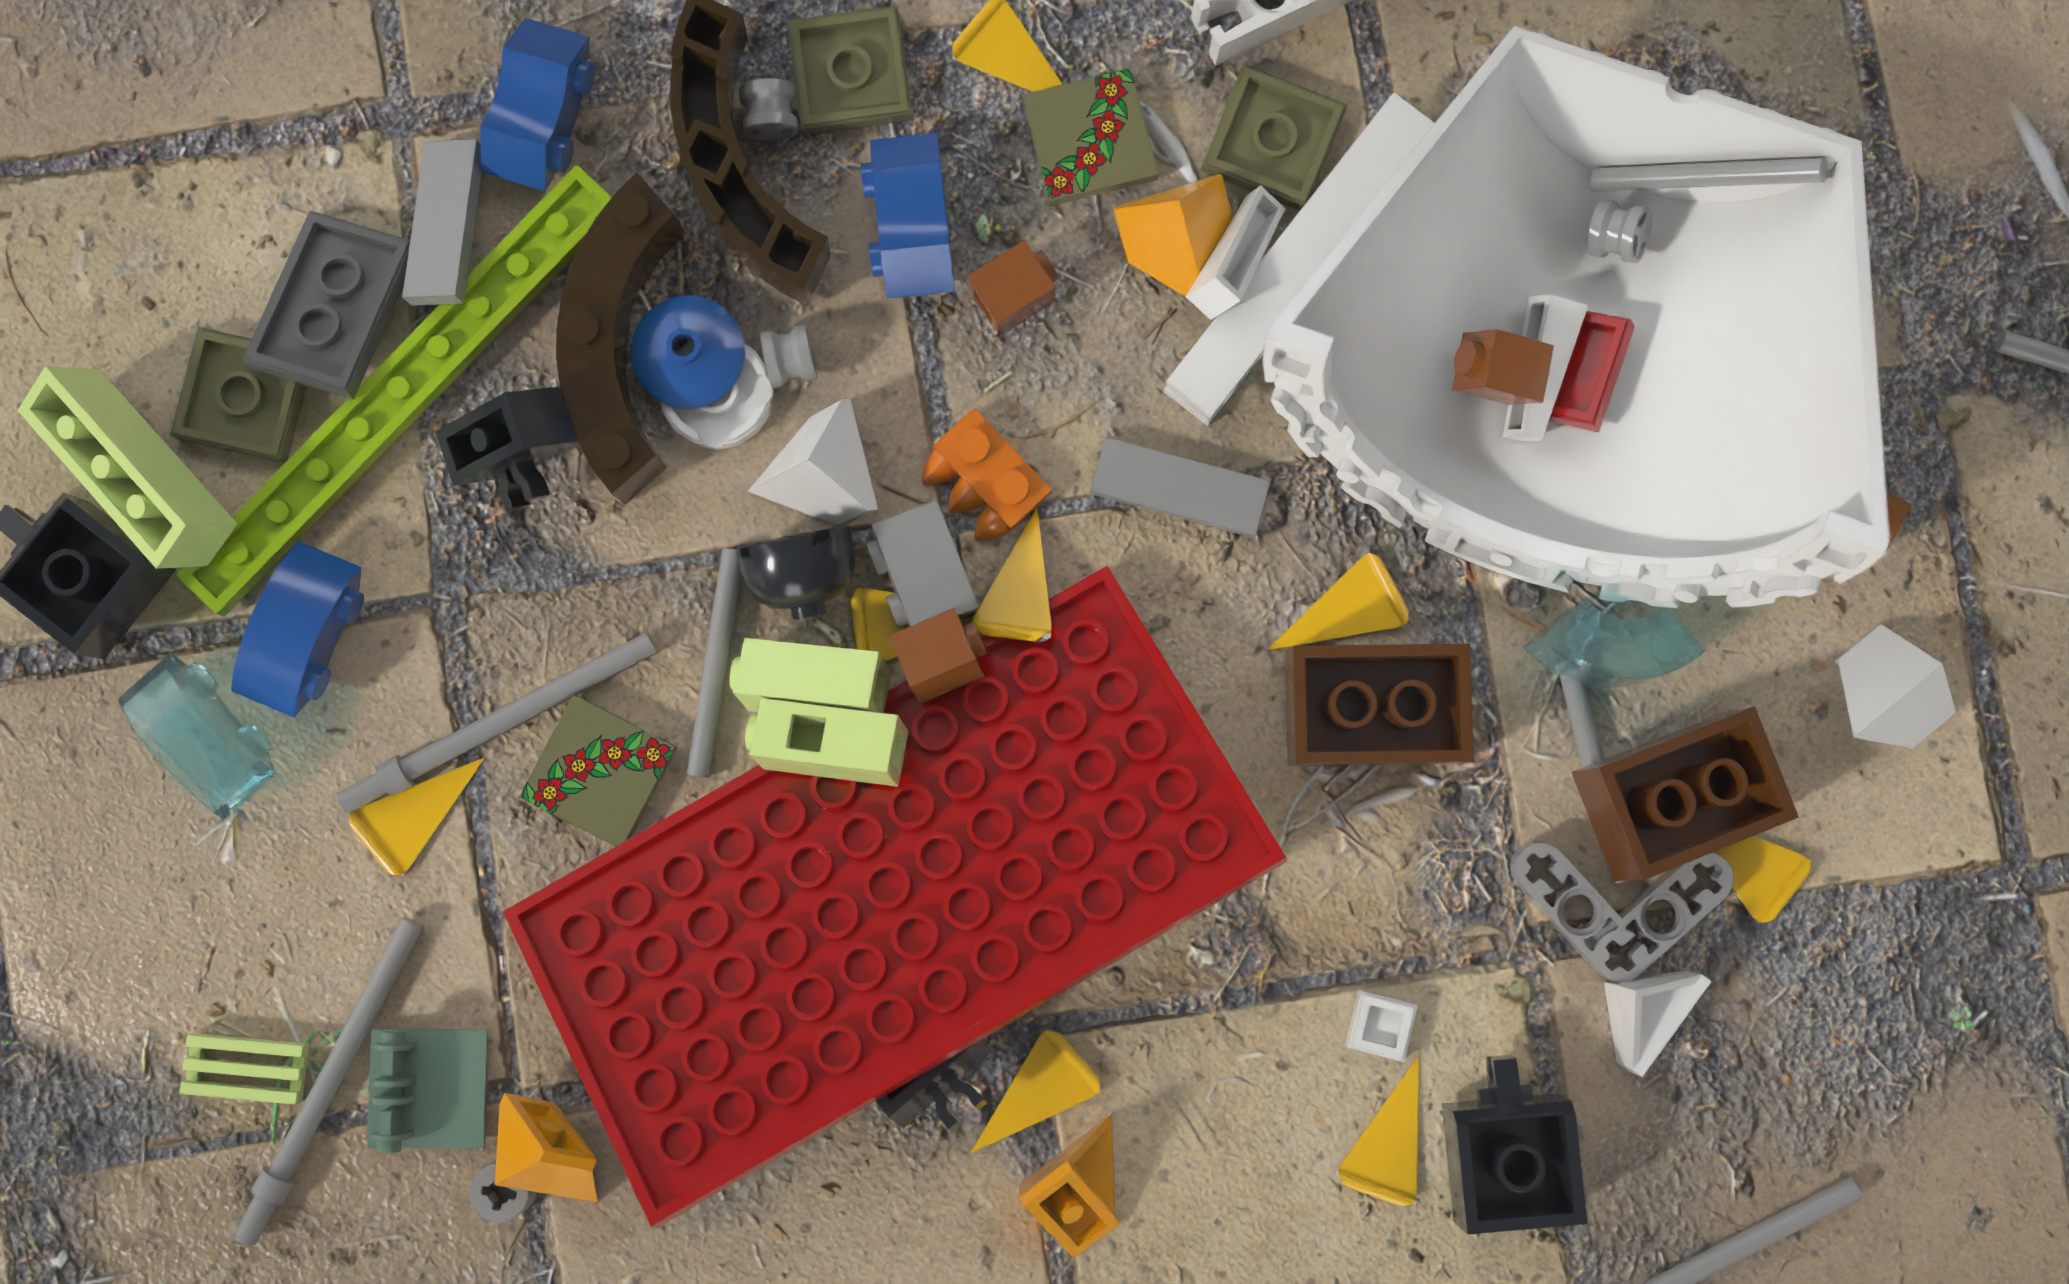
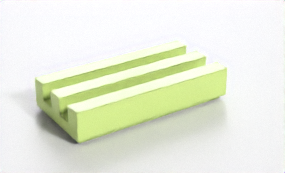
(196, 1064)

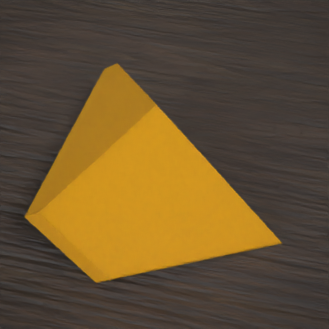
(1175, 230)
(542, 1150)
(1076, 1191)

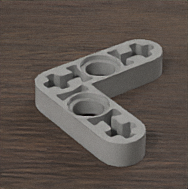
(1606, 923)

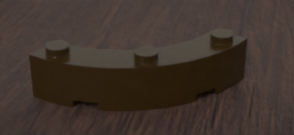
(741, 212)
(594, 334)

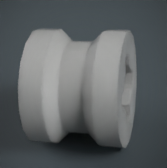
(768, 109)
(1619, 231)
(788, 355)
(488, 1204)

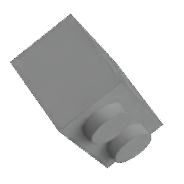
(921, 566)

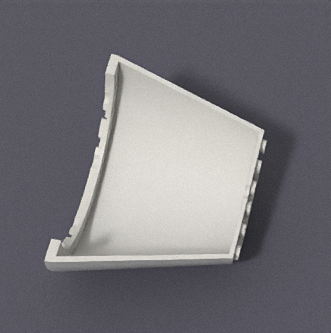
(1749, 389)

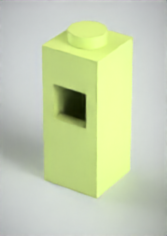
(809, 675)
(827, 741)

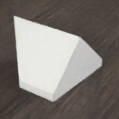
(822, 469)
(1893, 689)
(1648, 1013)

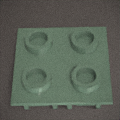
(427, 1089)

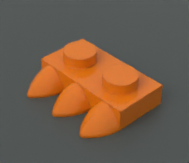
(988, 475)

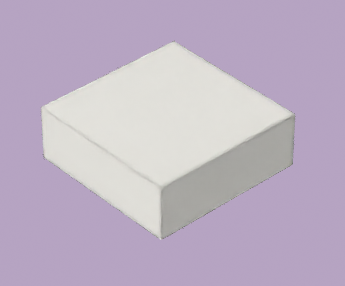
(1381, 1025)

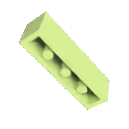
(127, 467)

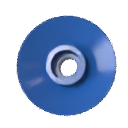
(705, 372)

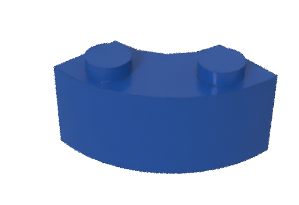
(536, 104)
(910, 216)
(296, 629)

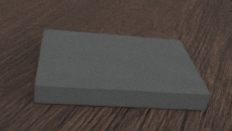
(330, 305)

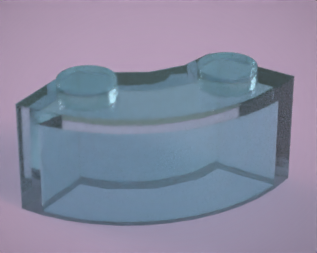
(1613, 650)
(197, 735)

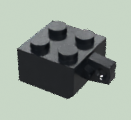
(77, 575)
(1513, 1156)

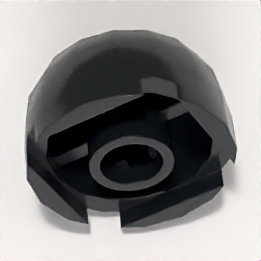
(799, 570)

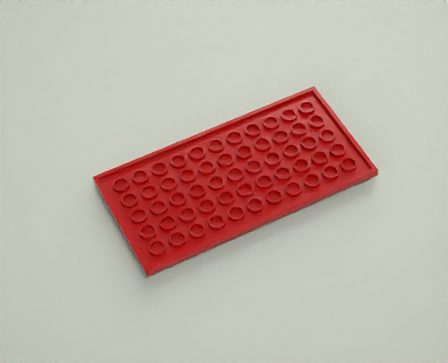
(846, 935)

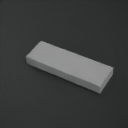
(443, 223)
(1180, 487)

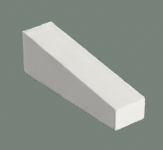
(1236, 254)
(1557, 323)

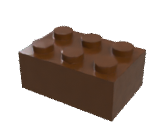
(1379, 704)
(1685, 795)

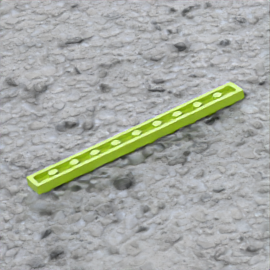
(398, 392)

